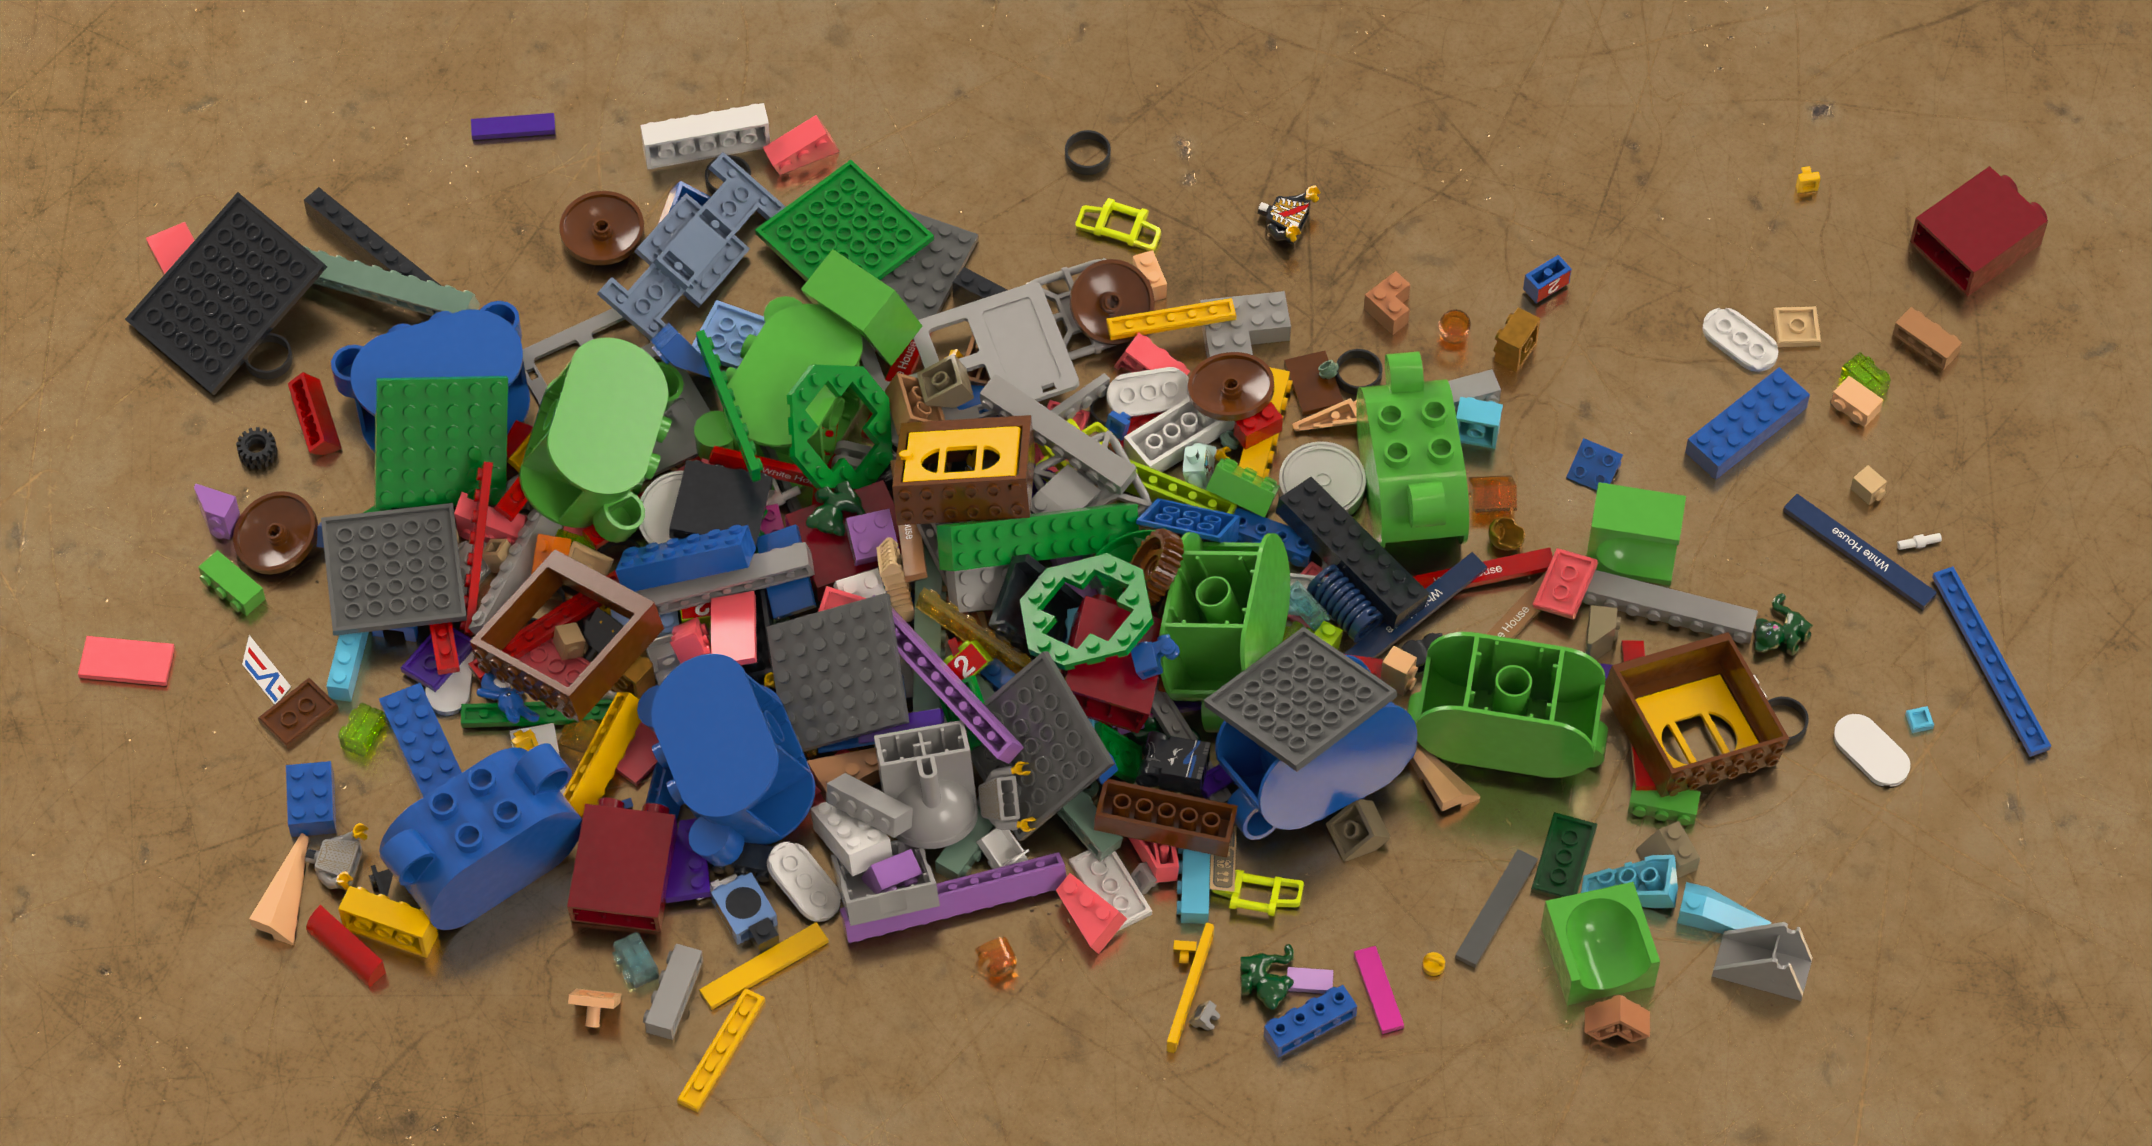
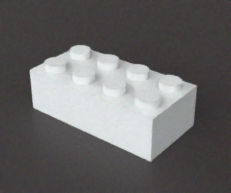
(849, 838)

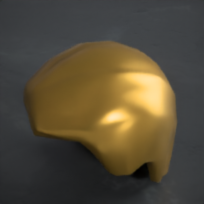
(1506, 533)

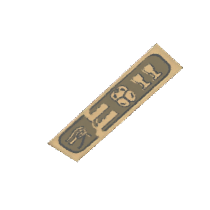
(1223, 869)

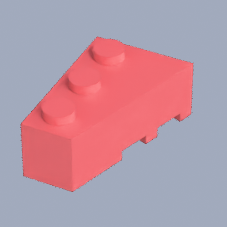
(801, 146)
(1145, 355)
(496, 524)
(690, 640)
(1160, 859)
(1090, 912)

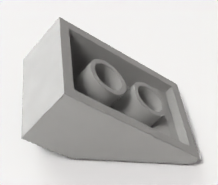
(1064, 492)

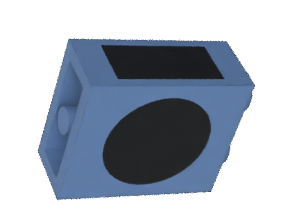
(742, 905)

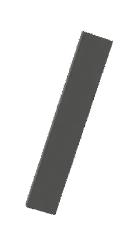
(1496, 908)

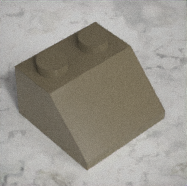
(945, 383)
(1601, 630)
(1358, 829)
(1672, 841)

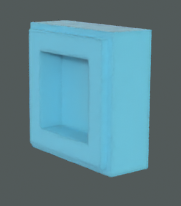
(1919, 719)

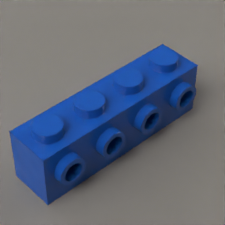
(1254, 527)
(1310, 1020)

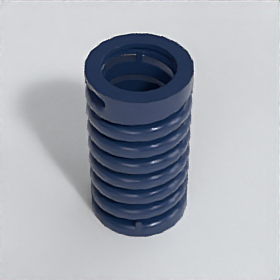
(1344, 603)

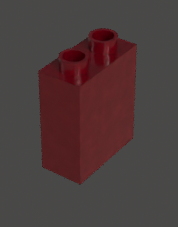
(1979, 230)
(833, 553)
(1111, 688)
(622, 865)

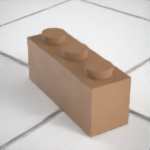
(1927, 338)

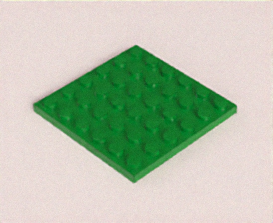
(850, 217)
(436, 437)

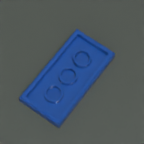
(790, 596)

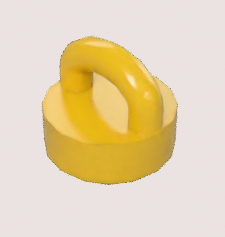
(1433, 964)

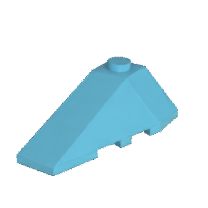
(1653, 879)
(1714, 912)

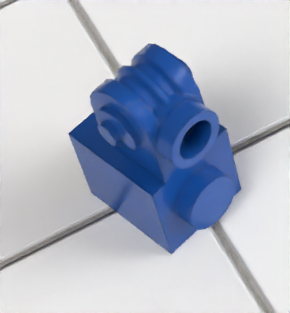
(1147, 656)

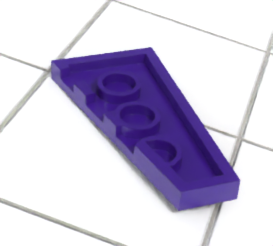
(688, 870)

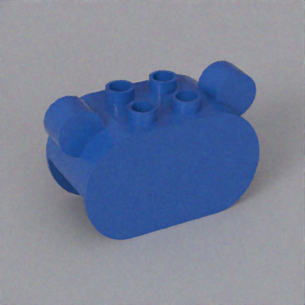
(445, 346)
(728, 756)
(1352, 768)
(483, 835)

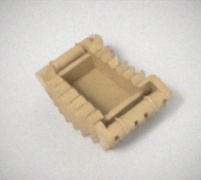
(893, 577)

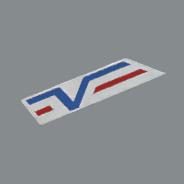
(264, 672)

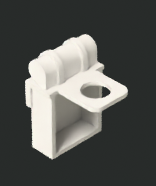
(662, 657)
(1001, 848)

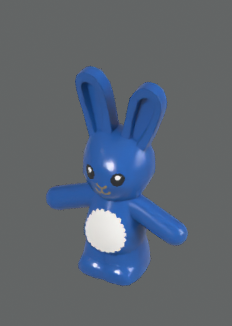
(508, 699)

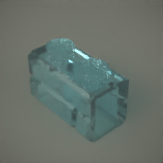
(1307, 606)
(635, 960)

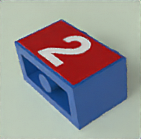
(1547, 279)

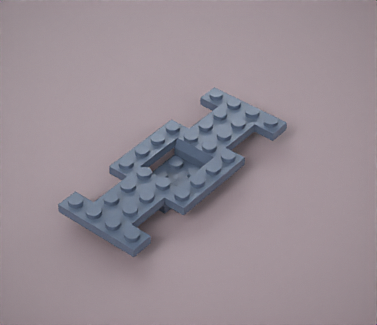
(691, 248)

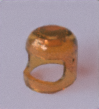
(1454, 326)
(1001, 956)

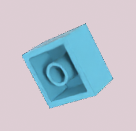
(1479, 422)

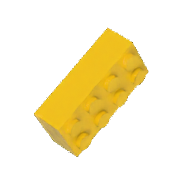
(387, 921)

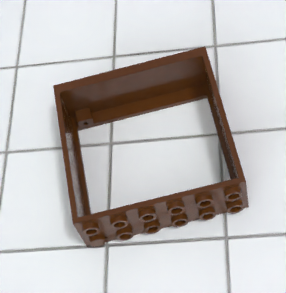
(607, 666)

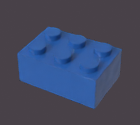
(311, 799)

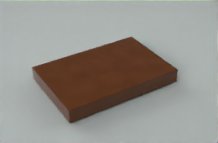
(1309, 388)
(298, 713)

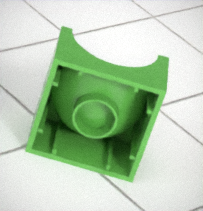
(864, 304)
(1636, 532)
(1600, 943)

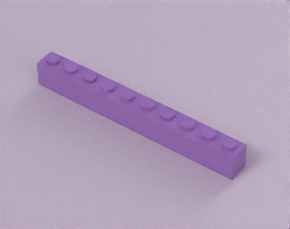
(954, 692)
(972, 894)

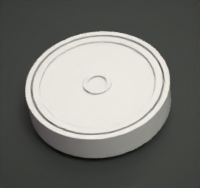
(1331, 466)
(659, 505)

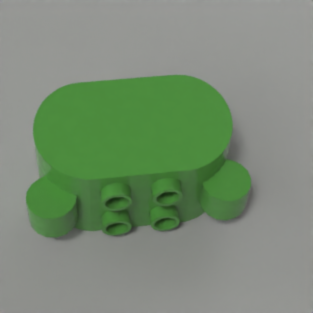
(771, 365)
(599, 437)
(1412, 455)
(1223, 615)
(1511, 705)

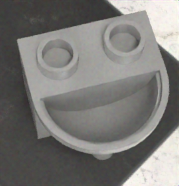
(935, 777)

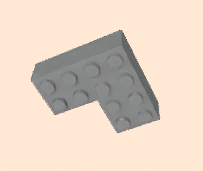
(1258, 321)
(976, 589)

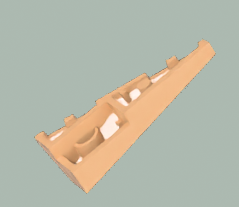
(1337, 415)
(1441, 781)
(280, 903)

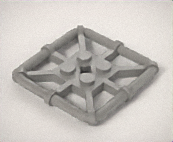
(1063, 305)
(1105, 496)

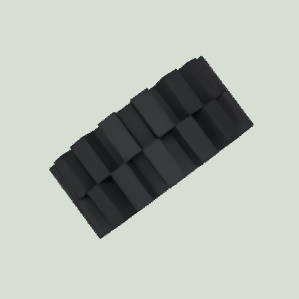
(261, 457)

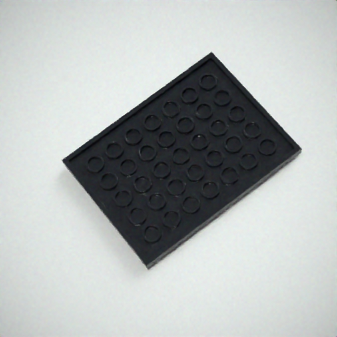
(226, 293)

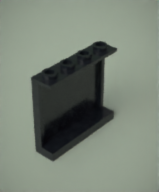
(718, 499)
(1007, 613)

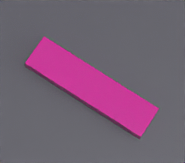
(1378, 990)

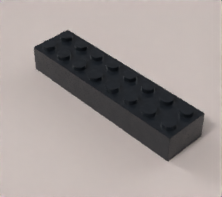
(1345, 543)

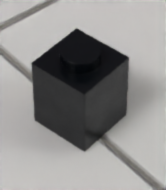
(763, 935)

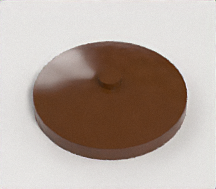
(601, 228)
(1109, 291)
(1231, 386)
(275, 532)

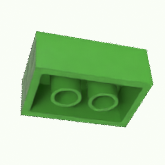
(1243, 487)

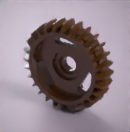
(1160, 561)

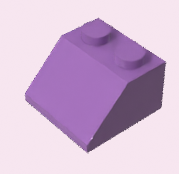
(218, 511)
(893, 873)

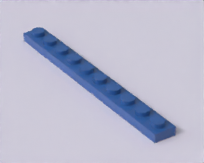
(1991, 661)

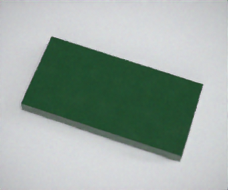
(1564, 856)

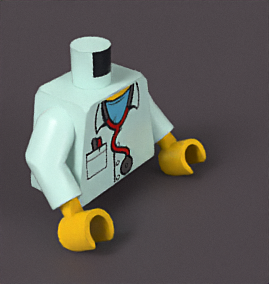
(1199, 463)

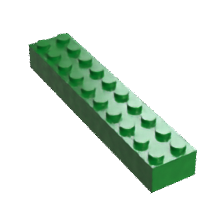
(1041, 536)

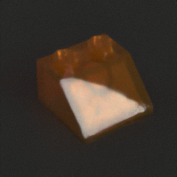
(1493, 494)

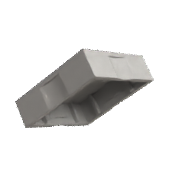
(865, 906)

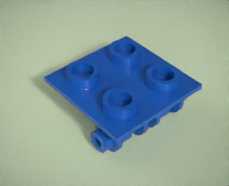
(1594, 464)

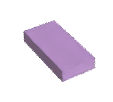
(1310, 980)

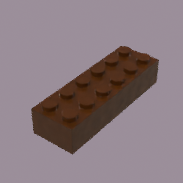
(1165, 817)

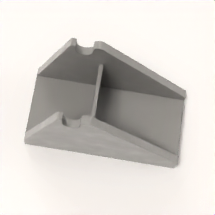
(1765, 959)

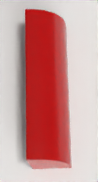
(314, 414)
(345, 946)

